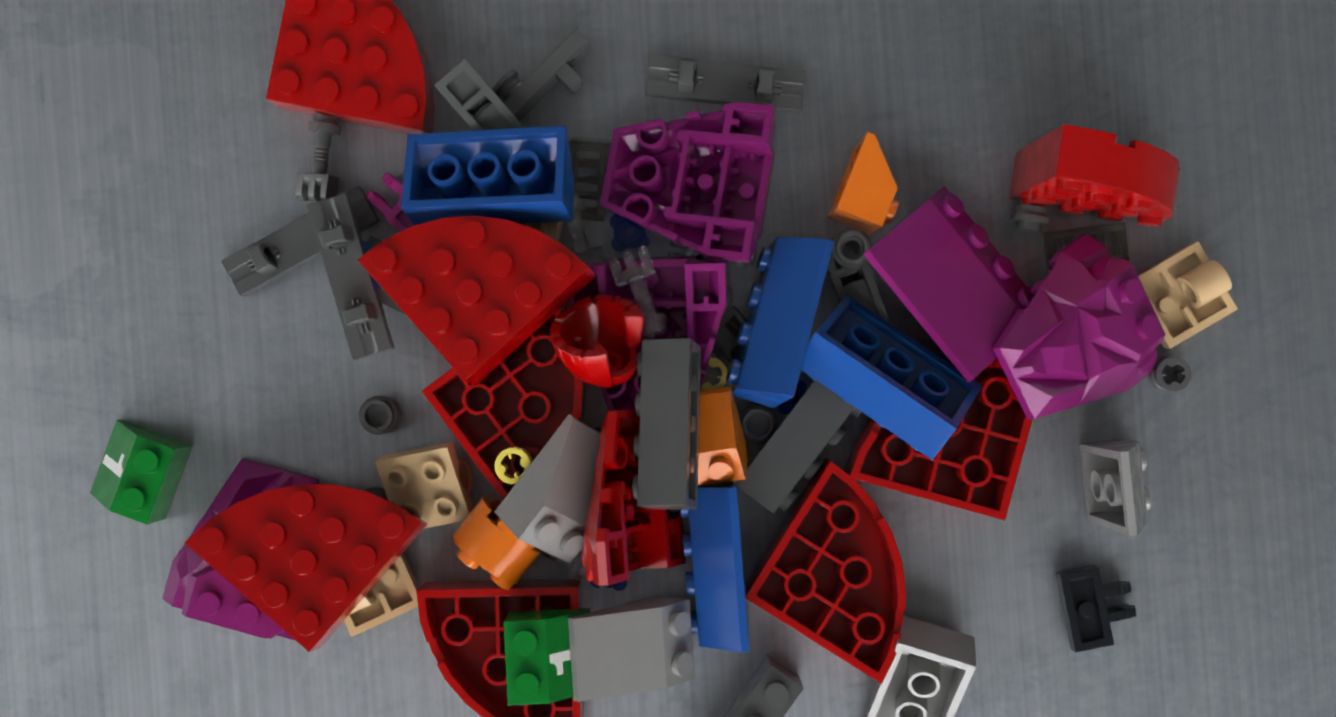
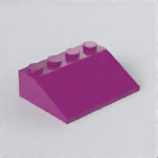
(951, 280)

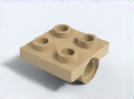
(1187, 293)
(429, 483)
(386, 600)

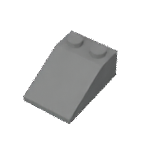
(1115, 485)
(554, 493)
(631, 648)
(927, 673)

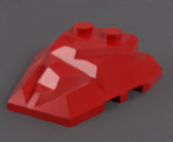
(617, 531)

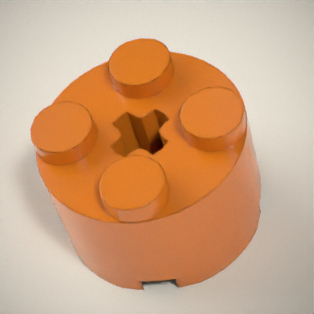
(493, 546)

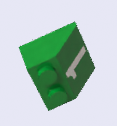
(139, 473)
(538, 656)

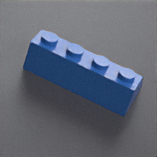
(490, 174)
(779, 320)
(889, 376)
(717, 569)

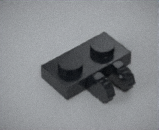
(1086, 608)

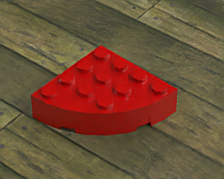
(352, 64)
(1090, 172)
(476, 285)
(512, 406)
(973, 467)
(307, 552)
(836, 573)
(467, 638)

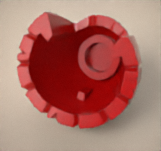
(599, 339)

